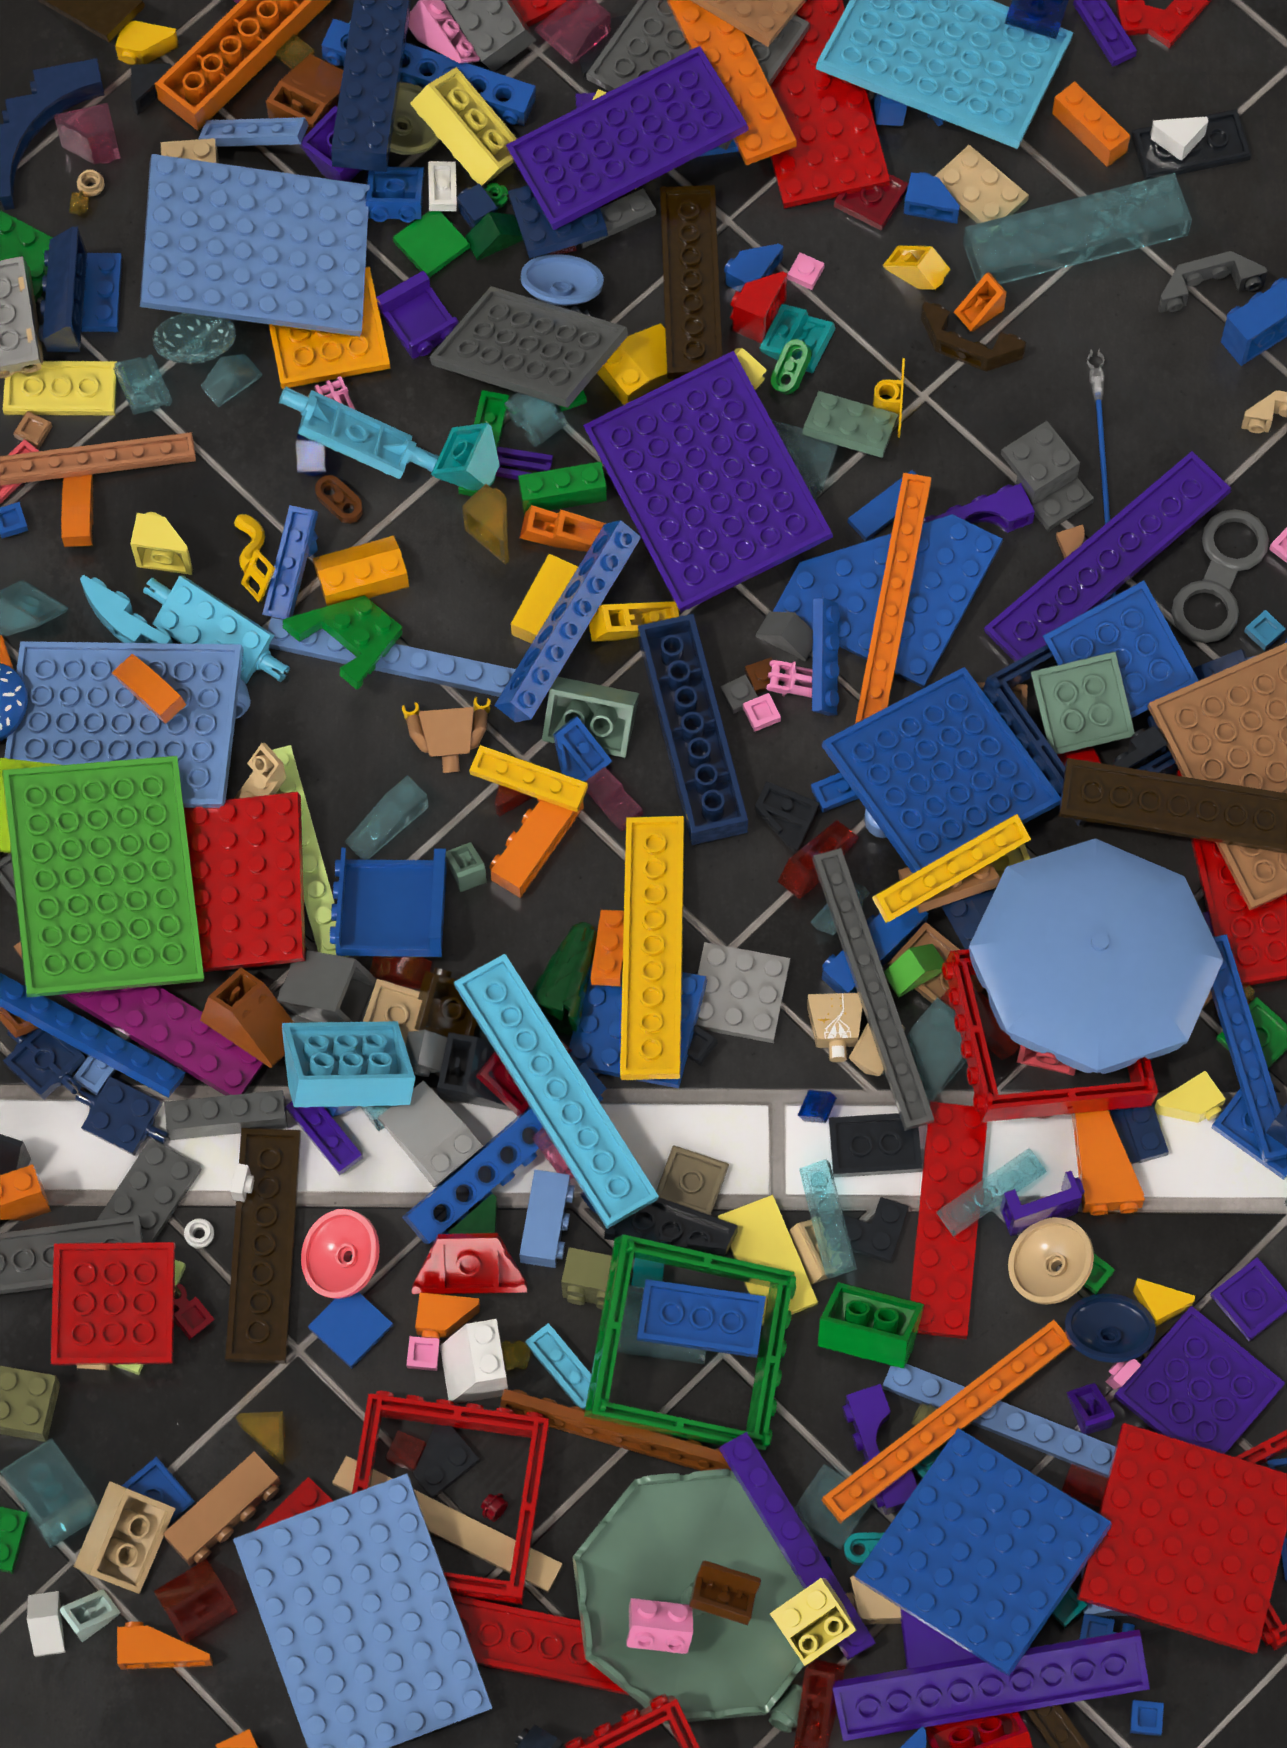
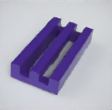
(524, 465)

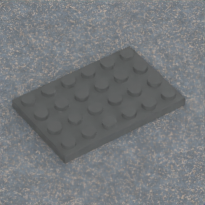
(529, 346)

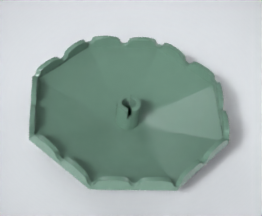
(652, 1551)

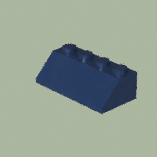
(64, 292)

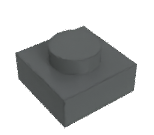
(737, 693)

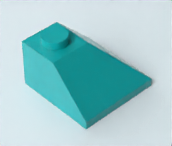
(468, 457)

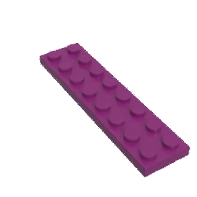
(174, 1033)

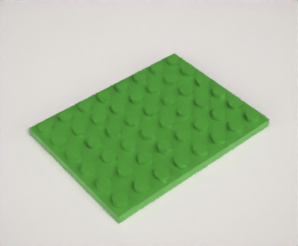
(102, 876)

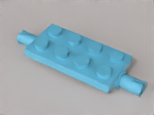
(356, 434)
(201, 618)

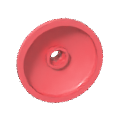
(328, 1253)

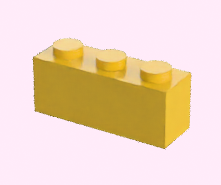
(542, 597)

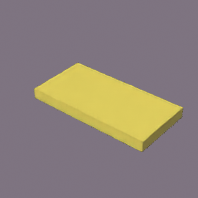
(63, 389)
(766, 1241)

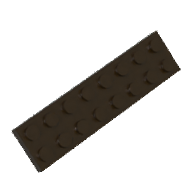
(690, 278)
(1174, 805)
(264, 1248)

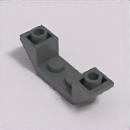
(1245, 273)

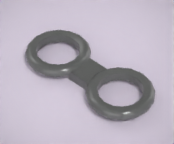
(1220, 576)

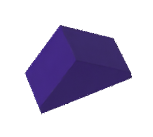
(1090, 1409)

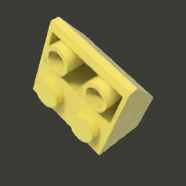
(813, 1621)

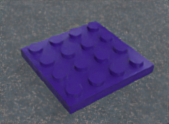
(1199, 1385)

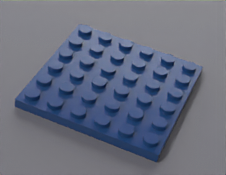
(940, 769)
(983, 1551)

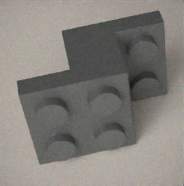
(1048, 475)

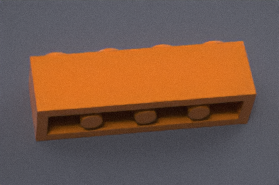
(531, 846)

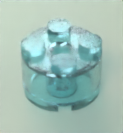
(535, 416)

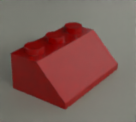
(986, 1732)

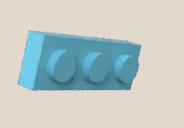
(561, 1364)

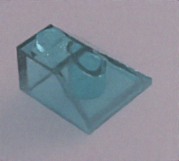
(26, 608)

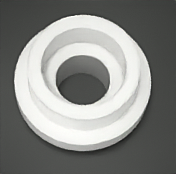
(195, 1225)

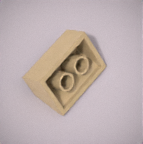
(124, 1537)

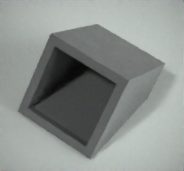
(327, 988)

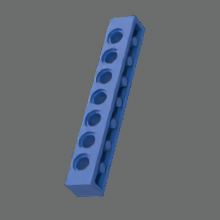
(422, 61)
(567, 621)
(421, 1216)

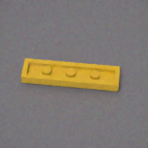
(528, 778)

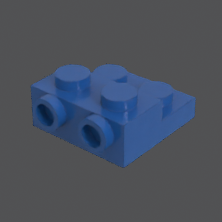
(395, 194)

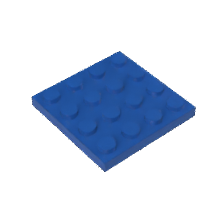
(1140, 636)
(599, 1031)

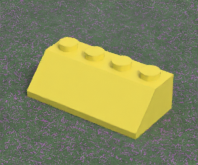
(466, 125)

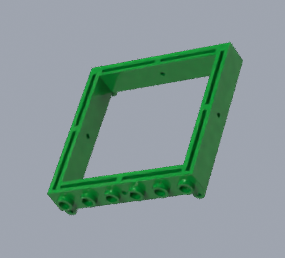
(772, 1345)

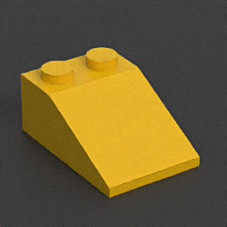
(637, 365)

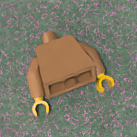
(448, 731)

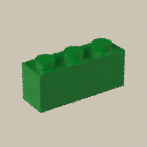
(563, 487)

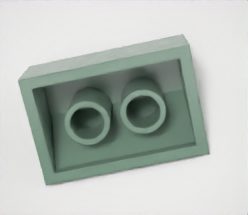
(602, 709)

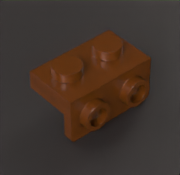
(724, 1592)

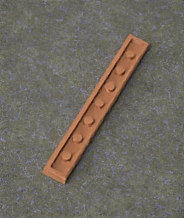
(96, 458)

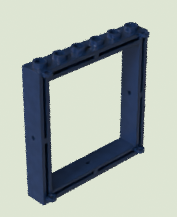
(999, 692)

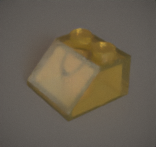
(487, 521)

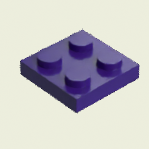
(1252, 1299)

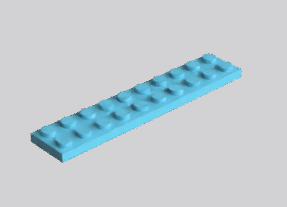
(556, 1091)

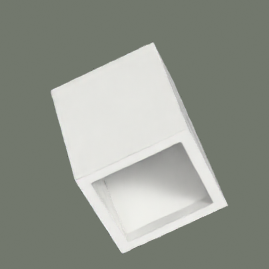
(474, 1363)

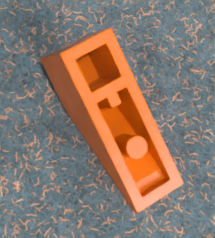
(148, 1648)

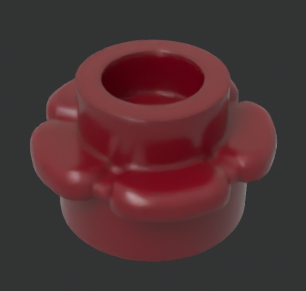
(493, 1506)

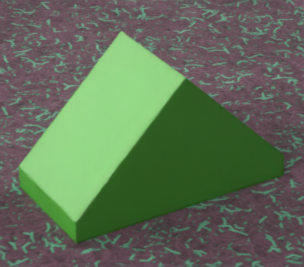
(914, 968)

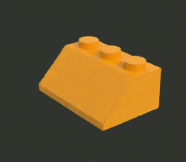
(361, 571)

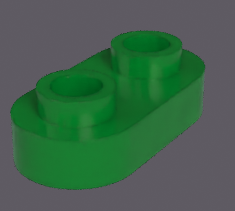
(791, 367)

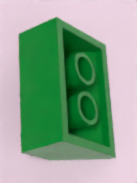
(870, 1325)

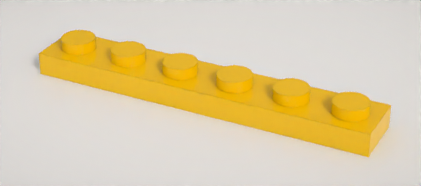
(951, 868)

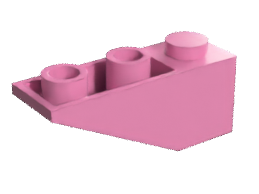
(438, 30)

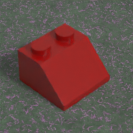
(758, 305)

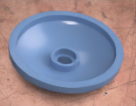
(561, 279)

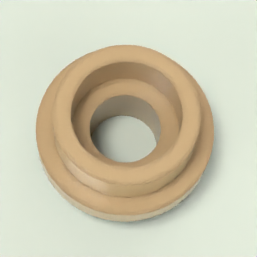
(87, 177)

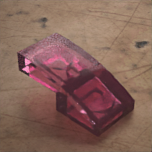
(612, 798)

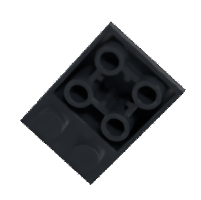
(460, 1065)

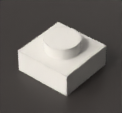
(242, 1182)

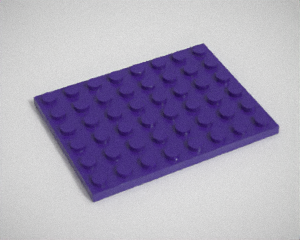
(707, 481)

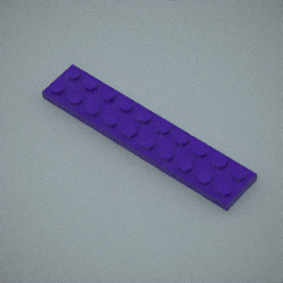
(1110, 556)
(977, 1690)

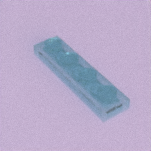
(990, 1191)
(827, 1218)

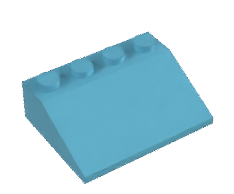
(347, 1064)

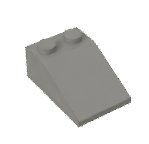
(430, 1134)

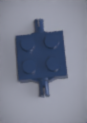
(44, 1062)
(121, 1116)

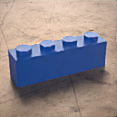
(887, 939)

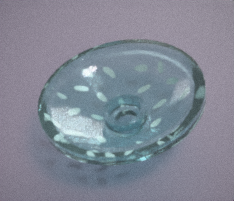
(193, 338)

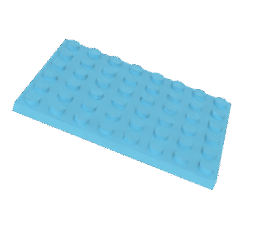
(947, 61)

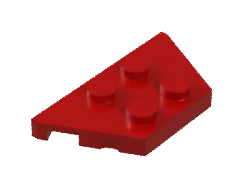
(469, 1266)

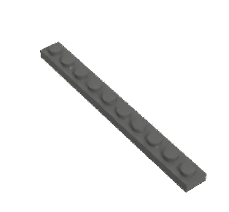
(873, 989)

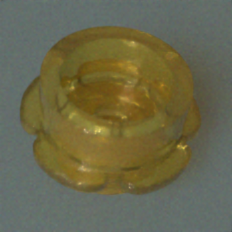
(78, 203)

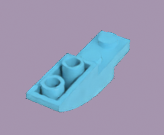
(116, 614)

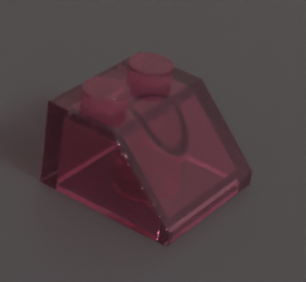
(89, 133)

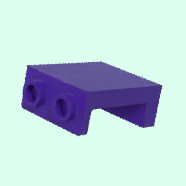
(416, 315)
(1059, 1205)

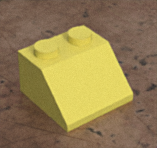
(159, 545)

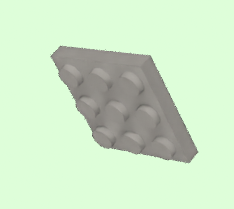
(741, 992)

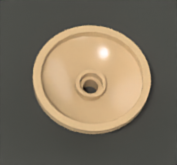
(1038, 1254)

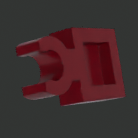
(190, 1315)

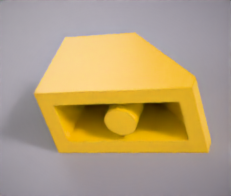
(144, 42)
(918, 266)

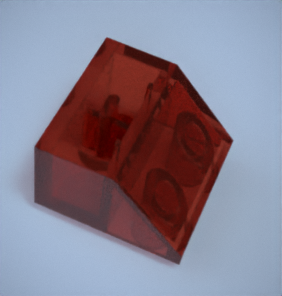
(195, 1601)

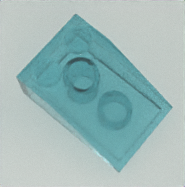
(936, 1048)
(50, 1492)

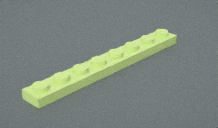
(317, 890)

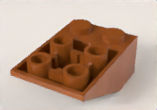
(306, 92)
(248, 1016)

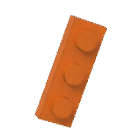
(608, 952)

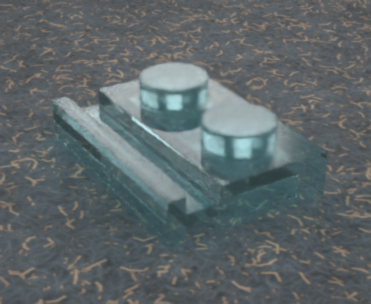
(142, 384)

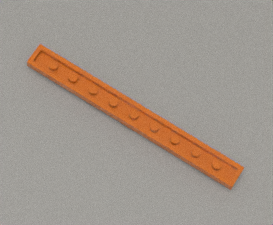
(894, 595)
(943, 1422)

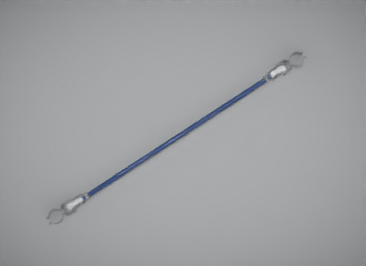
(1097, 379)

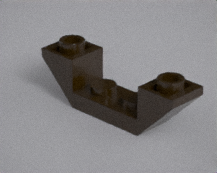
(1005, 351)

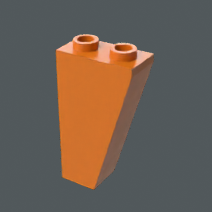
(1104, 1166)

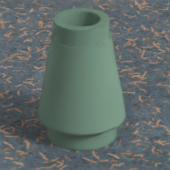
(786, 1711)

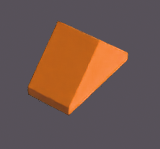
(982, 303)

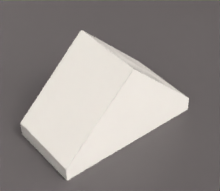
(1179, 135)
(45, 1624)

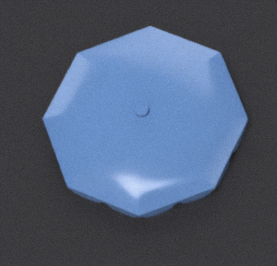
(1095, 957)

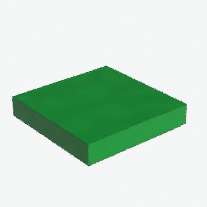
(431, 242)
(1270, 1031)

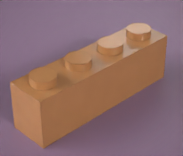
(222, 1509)

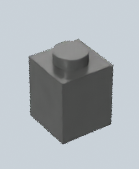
(425, 1051)

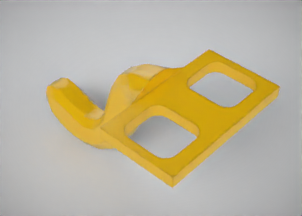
(251, 554)

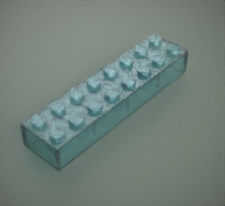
(1078, 230)

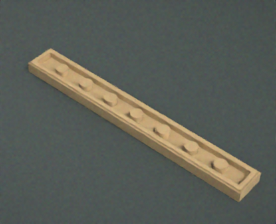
(465, 1532)

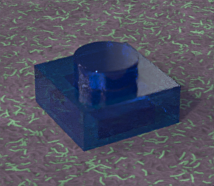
(817, 1106)

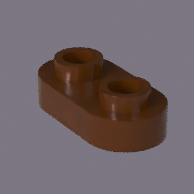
(340, 500)

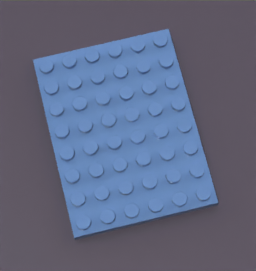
(255, 245)
(88, 716)
(363, 1620)

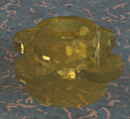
(515, 1354)

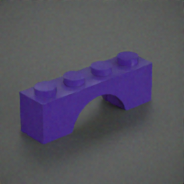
(1006, 508)
(868, 1413)

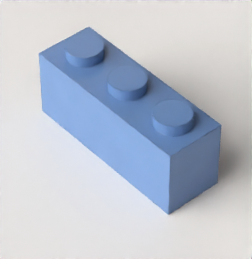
(546, 1219)

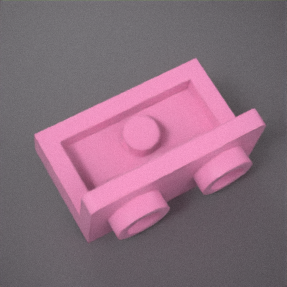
(660, 1626)

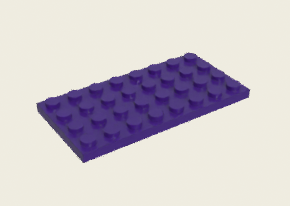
(627, 137)

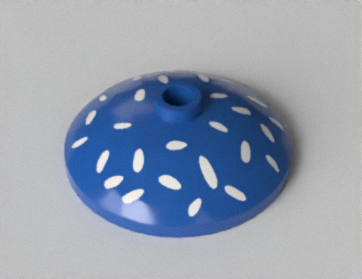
(12, 700)

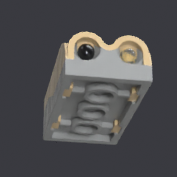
(19, 324)

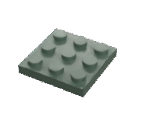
(1083, 703)

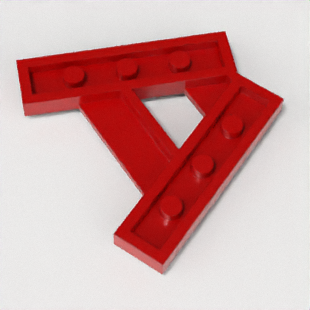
(1159, 23)

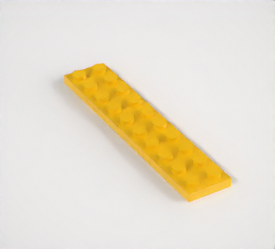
(652, 948)

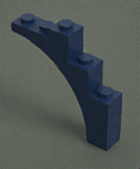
(52, 93)

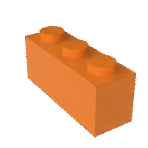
(1091, 124)

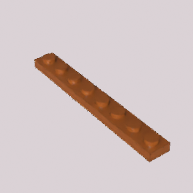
(657, 1445)

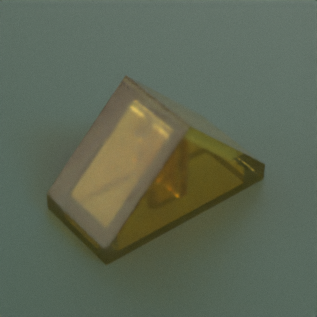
(267, 1431)

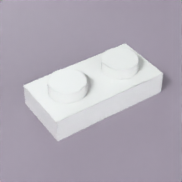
(442, 186)

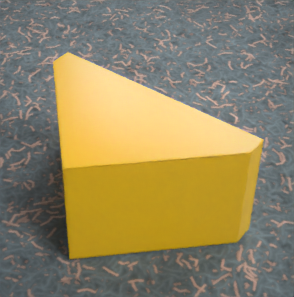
(1162, 1301)

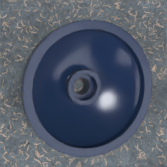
(1110, 1328)

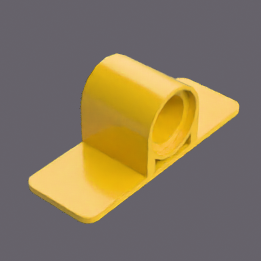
(895, 390)

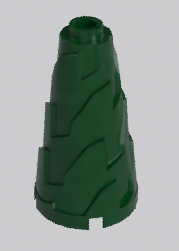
(565, 980)

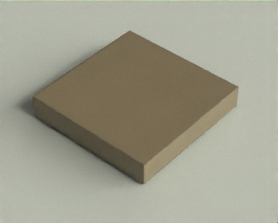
(692, 1180)

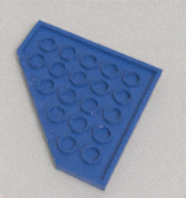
(945, 579)

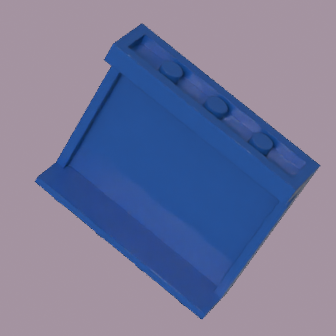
(389, 907)

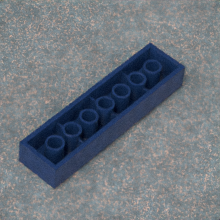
(370, 84)
(692, 729)

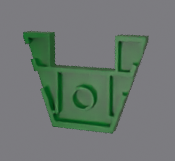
(357, 626)

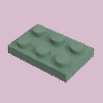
(850, 424)

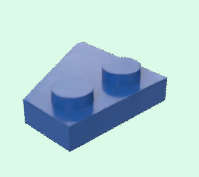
(579, 751)

